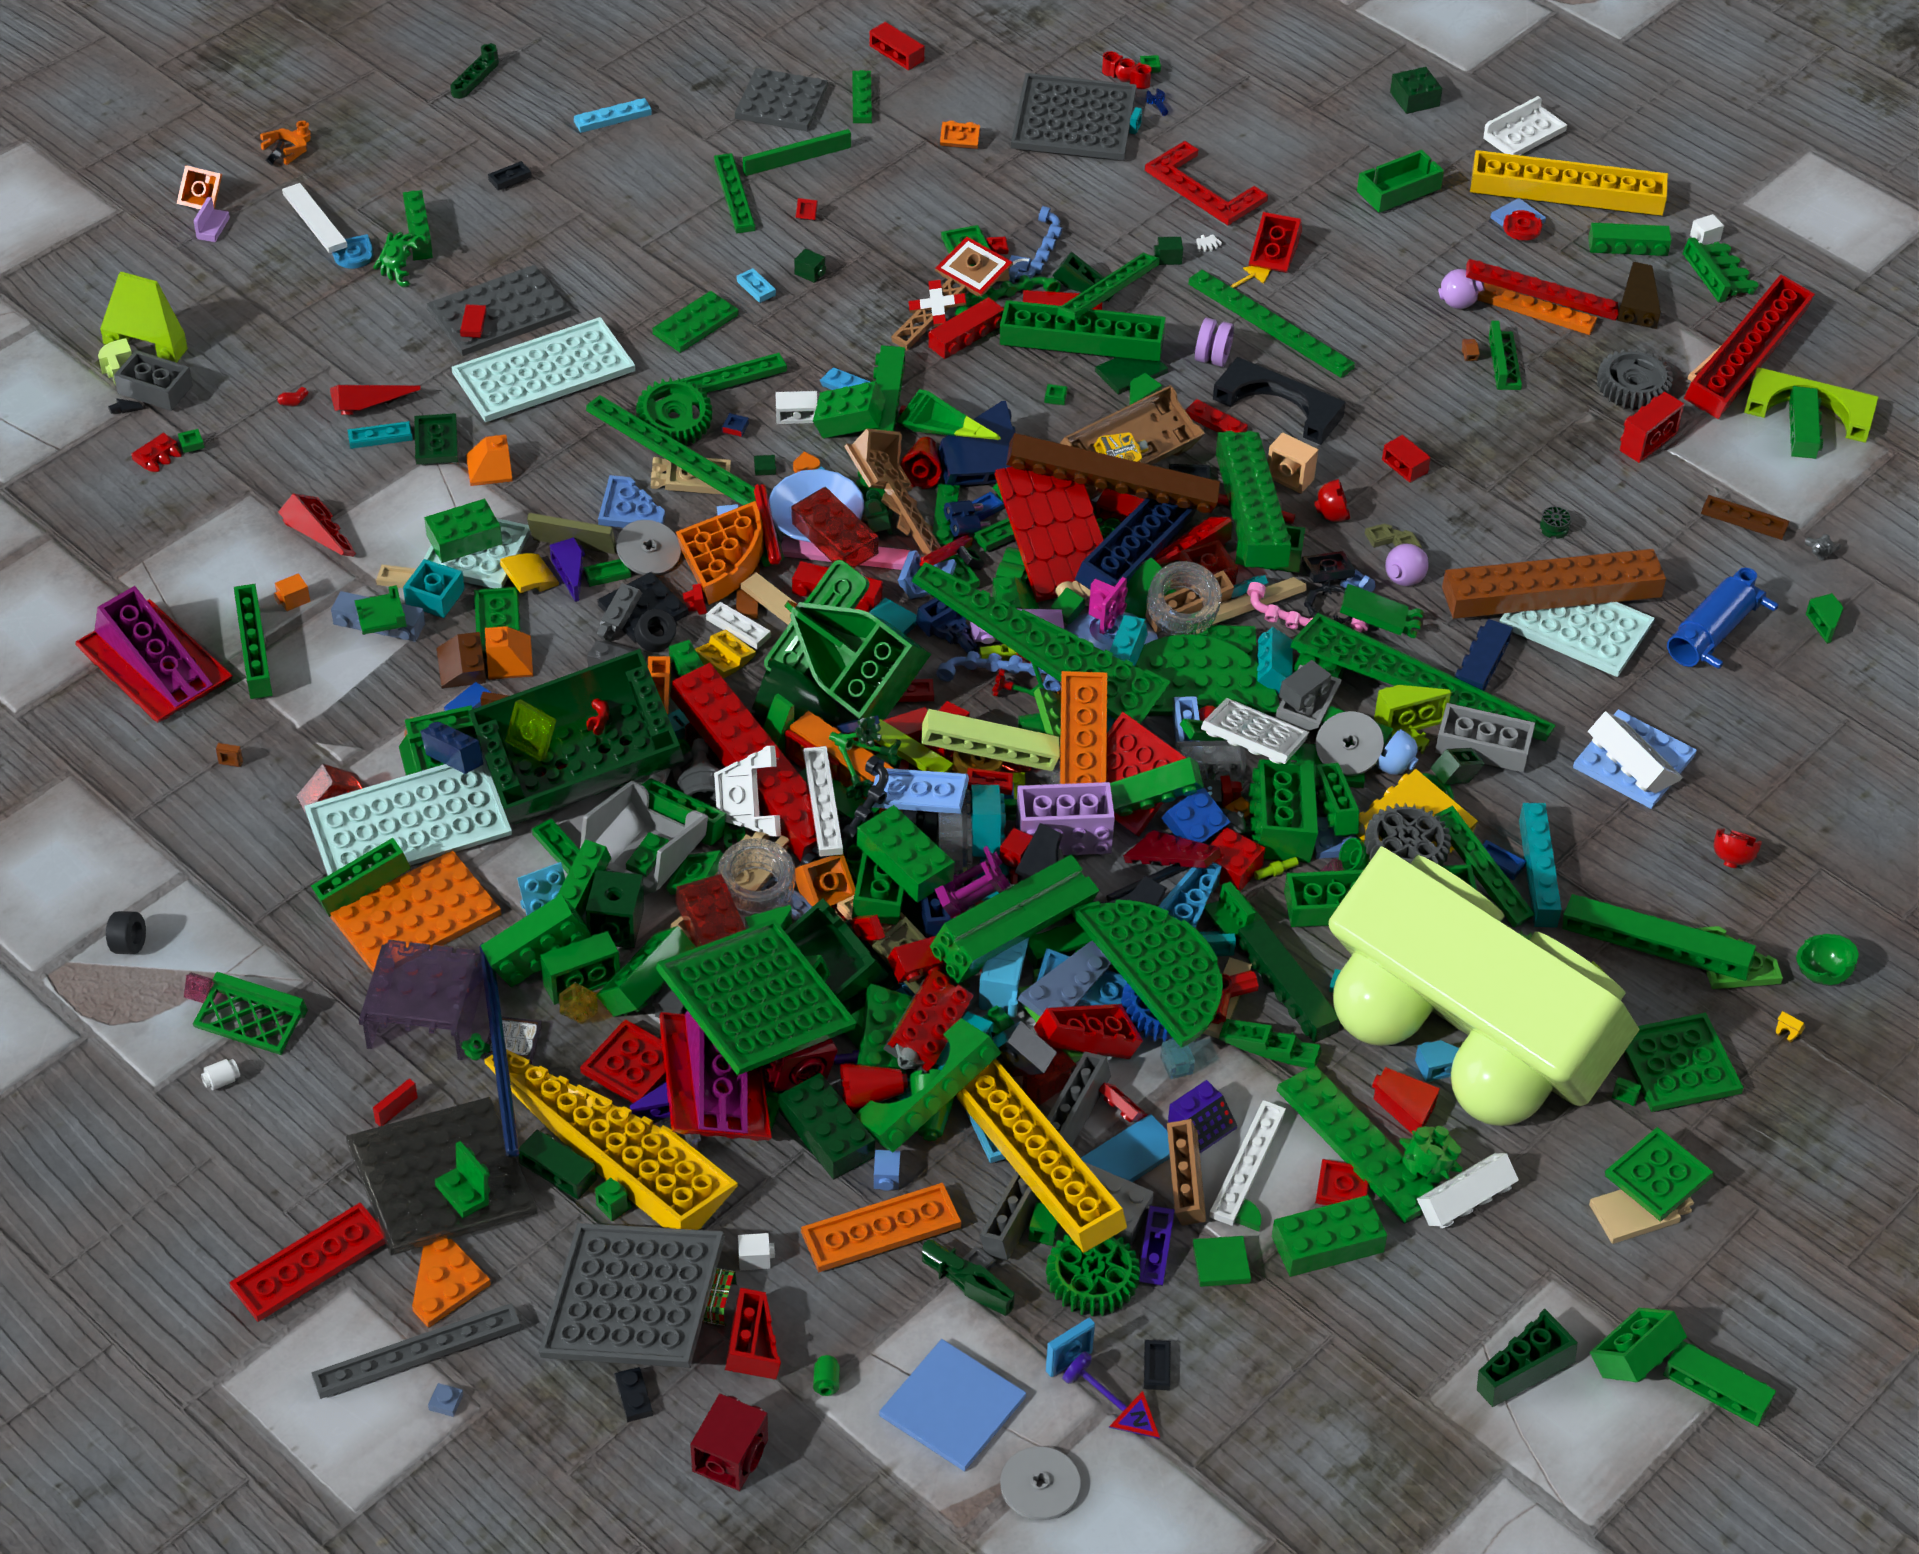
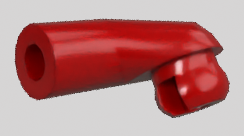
(292, 399)

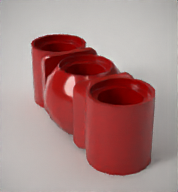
(1126, 70)

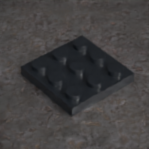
(654, 596)

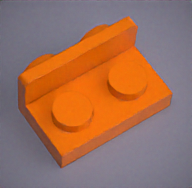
(960, 134)

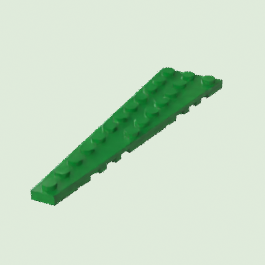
(1046, 644)
(1367, 656)

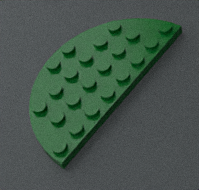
(1199, 667)
(1160, 960)

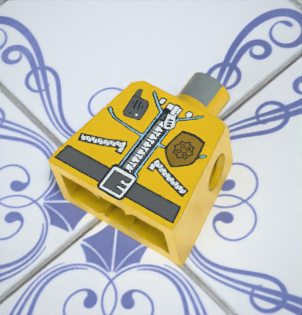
(1121, 446)

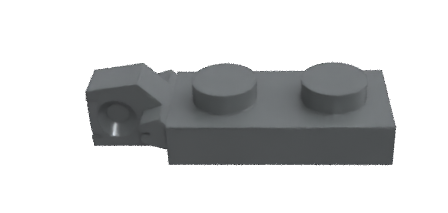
(618, 611)

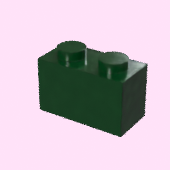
(1457, 766)

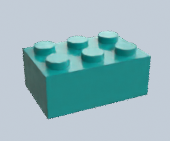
(987, 819)

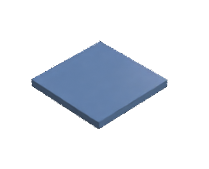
(952, 1404)

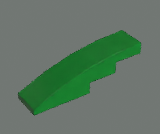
(1261, 1041)

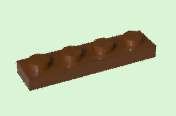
(1745, 517)

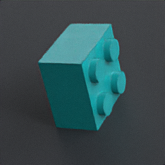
(434, 588)

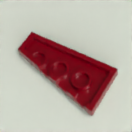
(1172, 850)

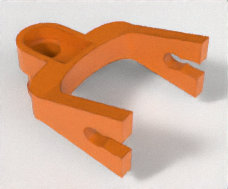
(298, 137)

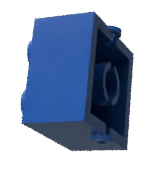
(1196, 818)

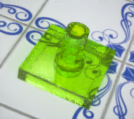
(530, 730)

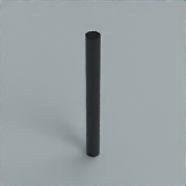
(1157, 876)

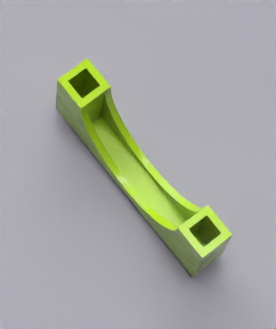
(1851, 406)

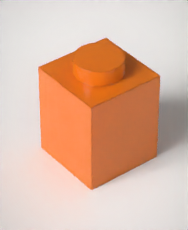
(292, 592)

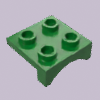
(380, 612)

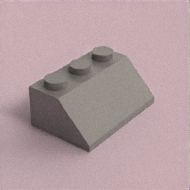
(1311, 716)

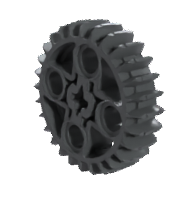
(1408, 834)

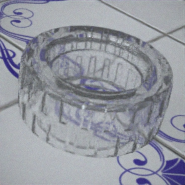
(1192, 577)
(762, 855)

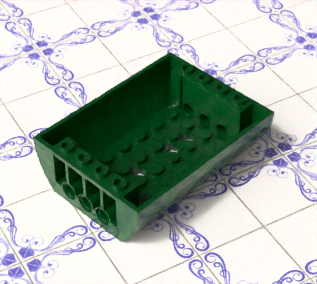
(634, 715)

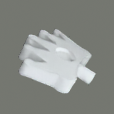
(1207, 243)

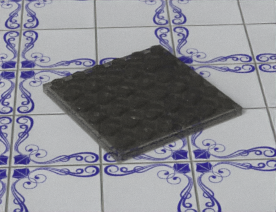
(407, 1156)

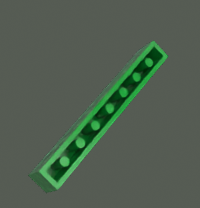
(1659, 937)

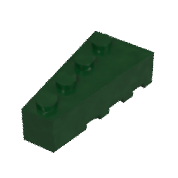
(1527, 1359)

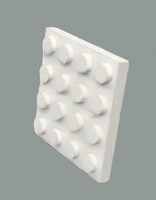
(1254, 731)

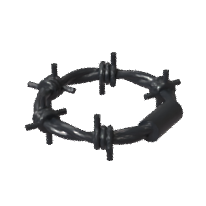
(1312, 595)

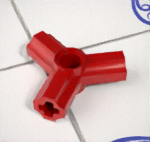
(1234, 986)

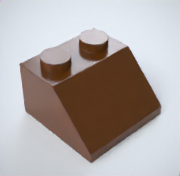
(461, 661)

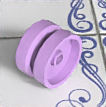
(1214, 342)

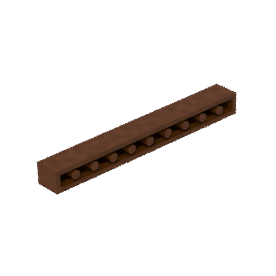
(1113, 473)

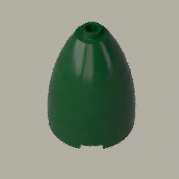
(795, 688)

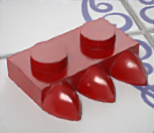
(156, 451)

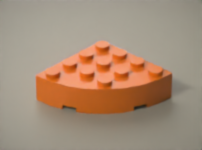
(724, 550)

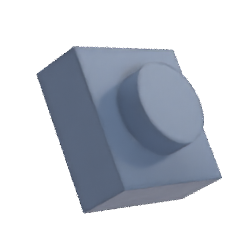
(445, 1399)

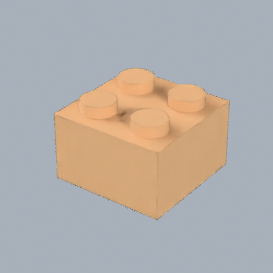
(1292, 462)

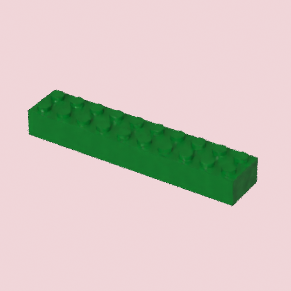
(1253, 499)

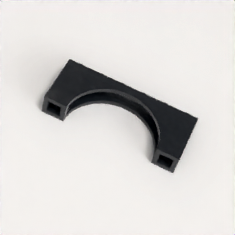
(1249, 379)
(1044, 852)

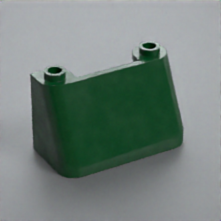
(845, 955)

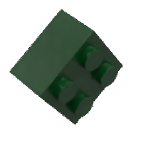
(1416, 90)

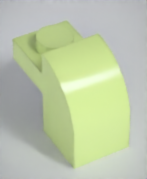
(113, 356)

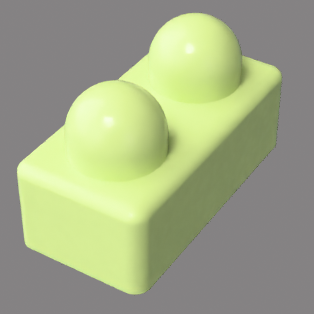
(1529, 1006)

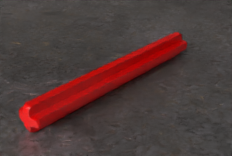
(768, 525)

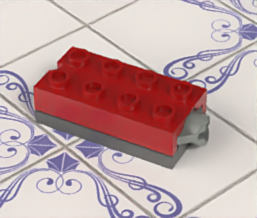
(920, 1031)

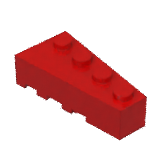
(1090, 1029)

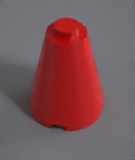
(922, 463)
(869, 1083)

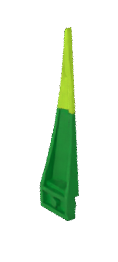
(932, 415)

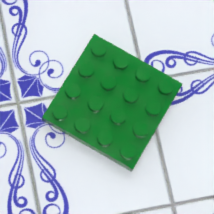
(1681, 1063)

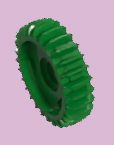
(677, 398)

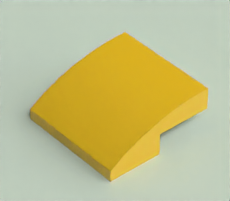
(528, 572)
(725, 653)

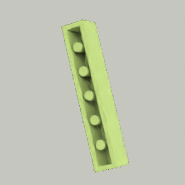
(990, 740)

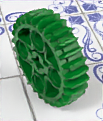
(1091, 1277)

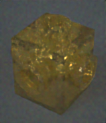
(578, 1003)

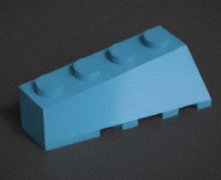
(1192, 893)

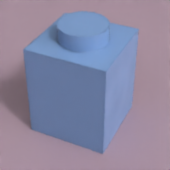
(886, 1170)

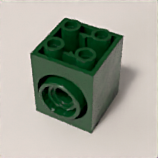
(616, 906)

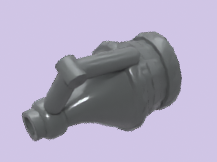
(699, 777)

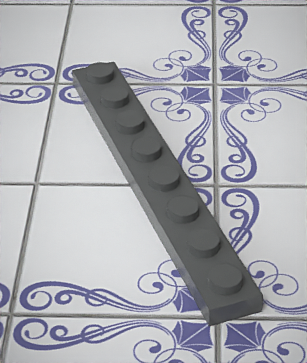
(415, 1350)

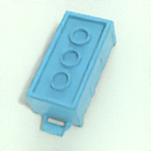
(1001, 979)

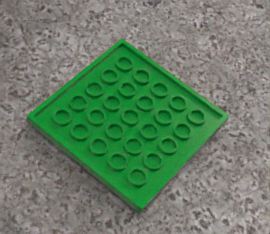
(755, 996)

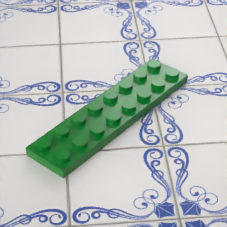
(1356, 1141)

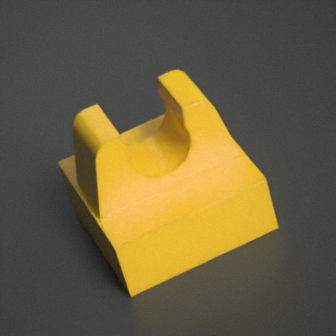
(1789, 1023)

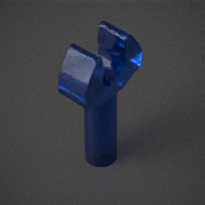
(1157, 100)

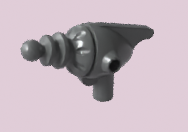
(1822, 546)
(1237, 822)

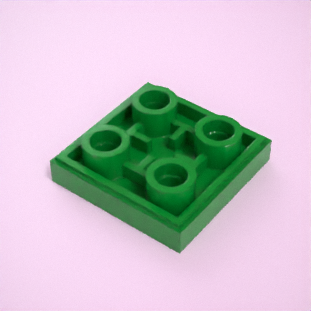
(1221, 1261)

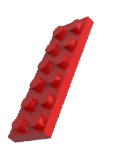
(308, 1262)

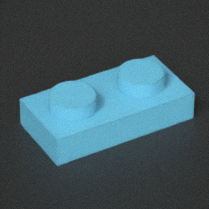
(756, 285)

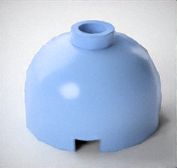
(1399, 754)

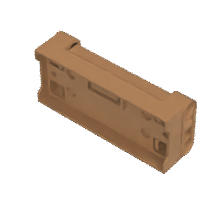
(1155, 419)

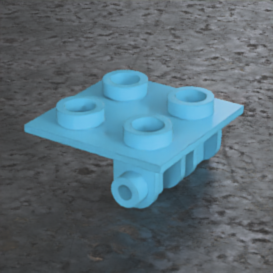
(540, 887)

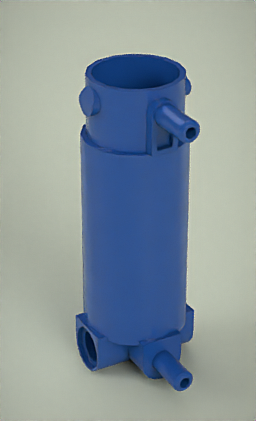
(1717, 618)

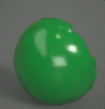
(1827, 959)

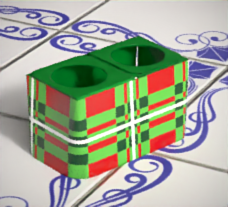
(718, 1296)

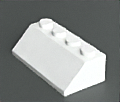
(1633, 753)

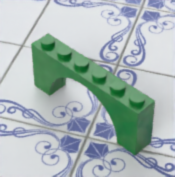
(897, 1121)

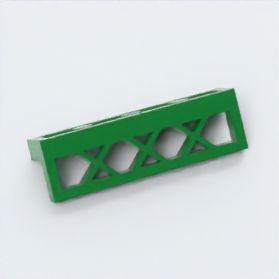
(1500, 360)

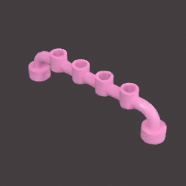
(1293, 619)

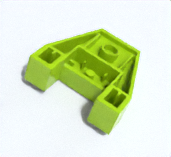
(144, 313)

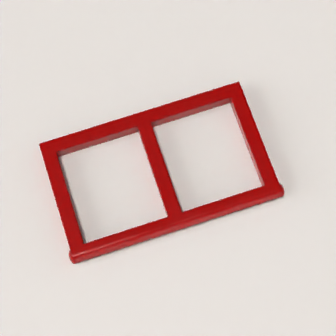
(789, 735)

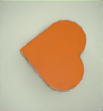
(805, 462)

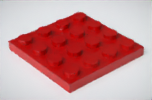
(1132, 751)

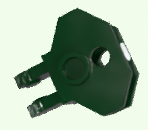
(878, 514)

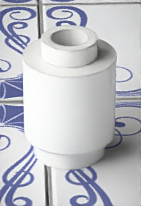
(220, 1074)

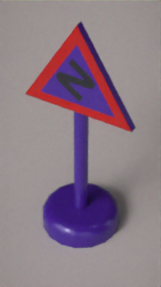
(1134, 1418)

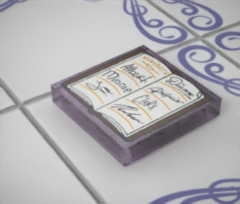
(520, 1037)

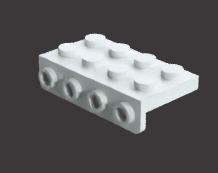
(1523, 128)

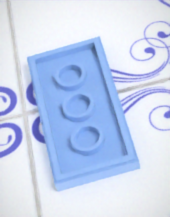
(924, 790)

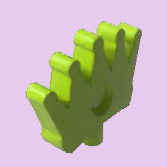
(1420, 739)

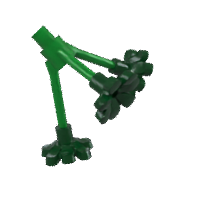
(867, 735)

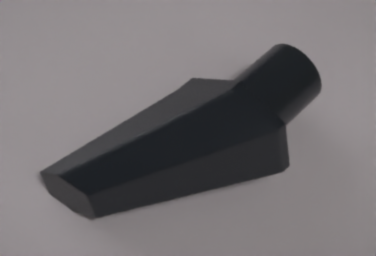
(125, 406)

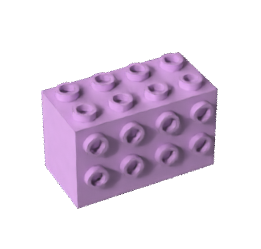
(1076, 810)

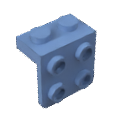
(912, 566)

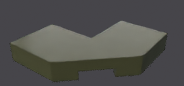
(1385, 534)

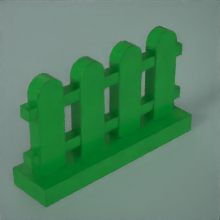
(1709, 269)

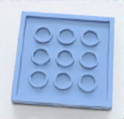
(1600, 767)

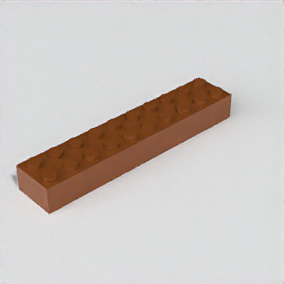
(1553, 583)

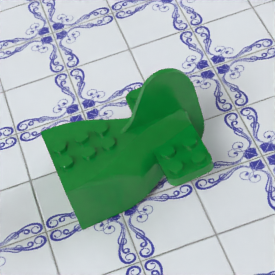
(848, 650)

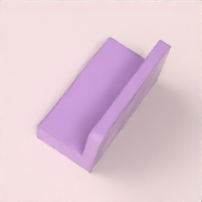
(210, 221)

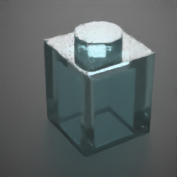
(1177, 1060)

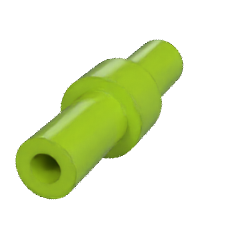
(1276, 868)

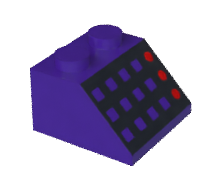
(1207, 1111)

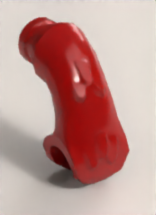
(598, 723)

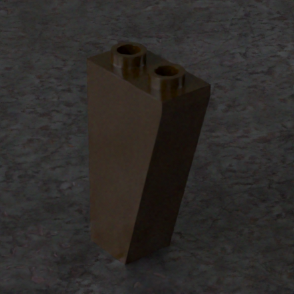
(1640, 299)

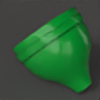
(1354, 855)

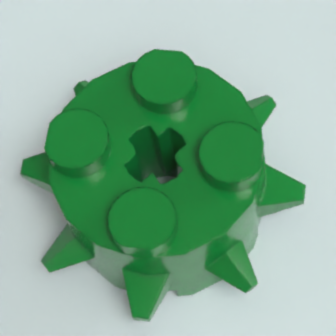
(1431, 1153)

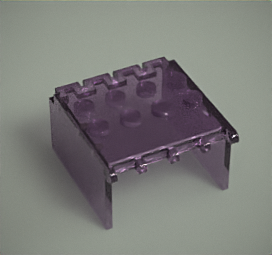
(423, 990)

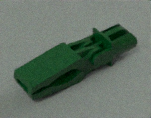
(972, 1279)

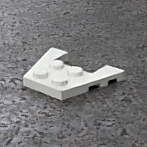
(738, 792)

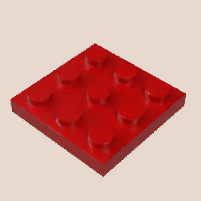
(627, 1062)

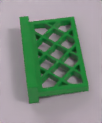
(255, 994)

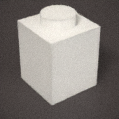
(1707, 229)
(755, 1251)

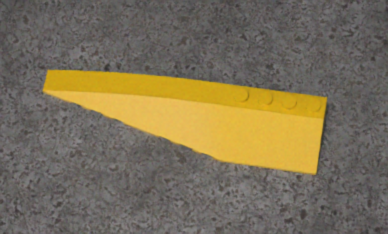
(651, 1161)

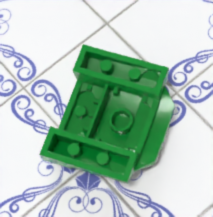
(412, 746)

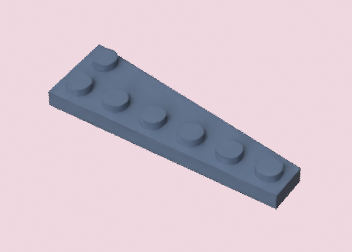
(1068, 981)

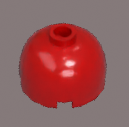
(1332, 502)
(1735, 847)

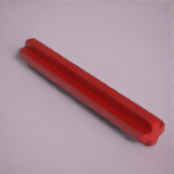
(946, 551)

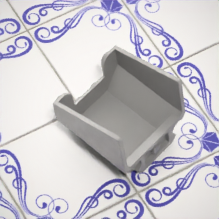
(625, 821)

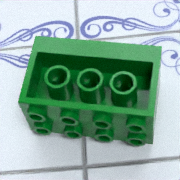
(1284, 809)

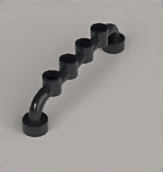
(863, 813)

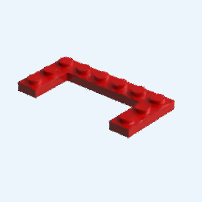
(1165, 170)

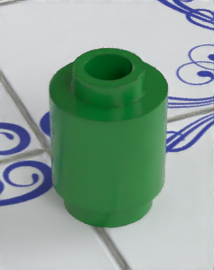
(826, 1375)

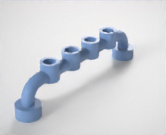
(1042, 254)
(994, 662)

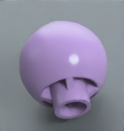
(1459, 290)
(1406, 565)

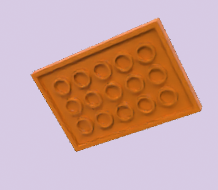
(418, 907)

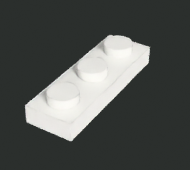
(738, 625)

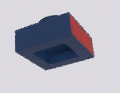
(735, 425)

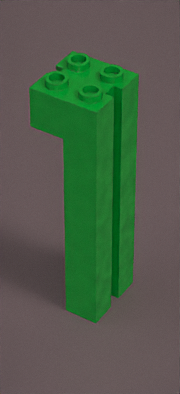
(1011, 917)

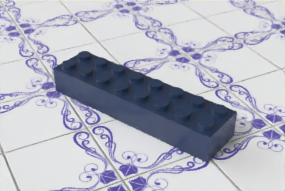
(1134, 542)

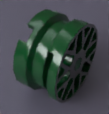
(1555, 522)

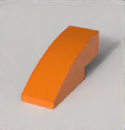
(661, 673)

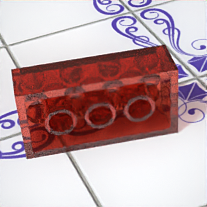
(834, 528)
(708, 910)

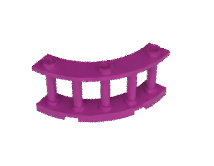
(958, 901)

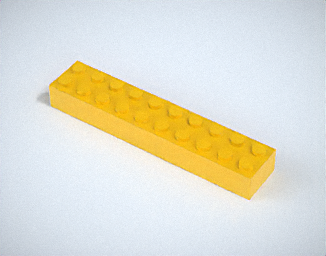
(1569, 182)
(1042, 1157)

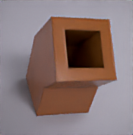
(1470, 349)

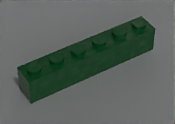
(1287, 981)

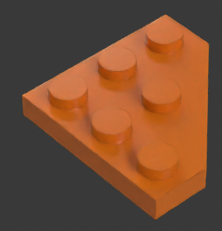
(445, 1281)

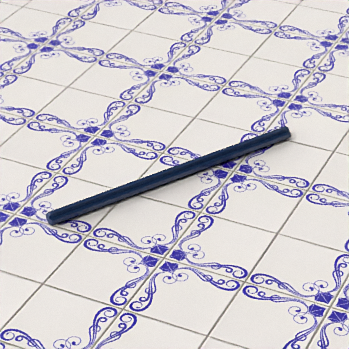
(500, 1058)

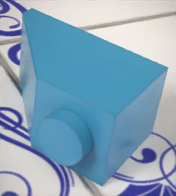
(1435, 1059)

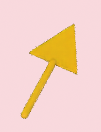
(1259, 273)

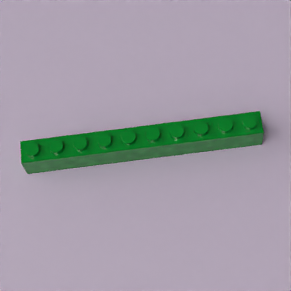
(889, 379)

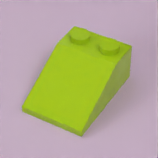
(1410, 707)

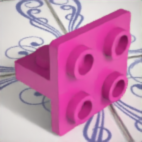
(1107, 602)

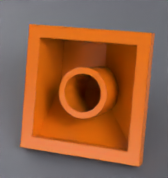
(197, 186)
(489, 461)
(508, 653)
(825, 879)

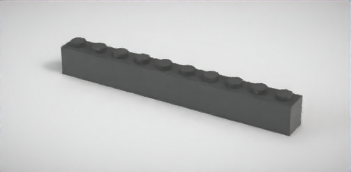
(1067, 1117)

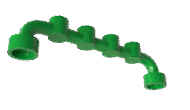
(1010, 289)

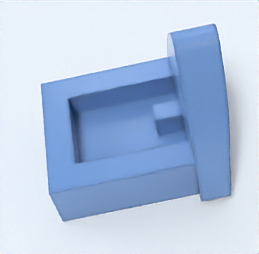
(1360, 581)

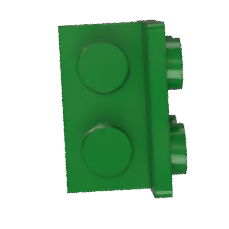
(1231, 910)

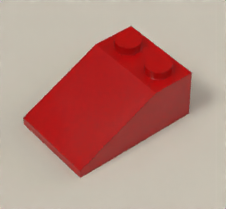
(1276, 242)

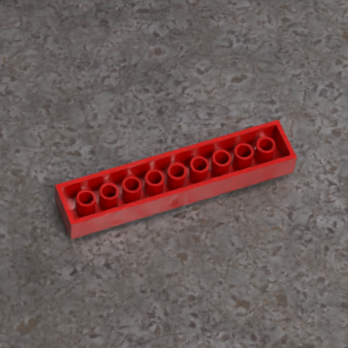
(1749, 346)
(734, 736)

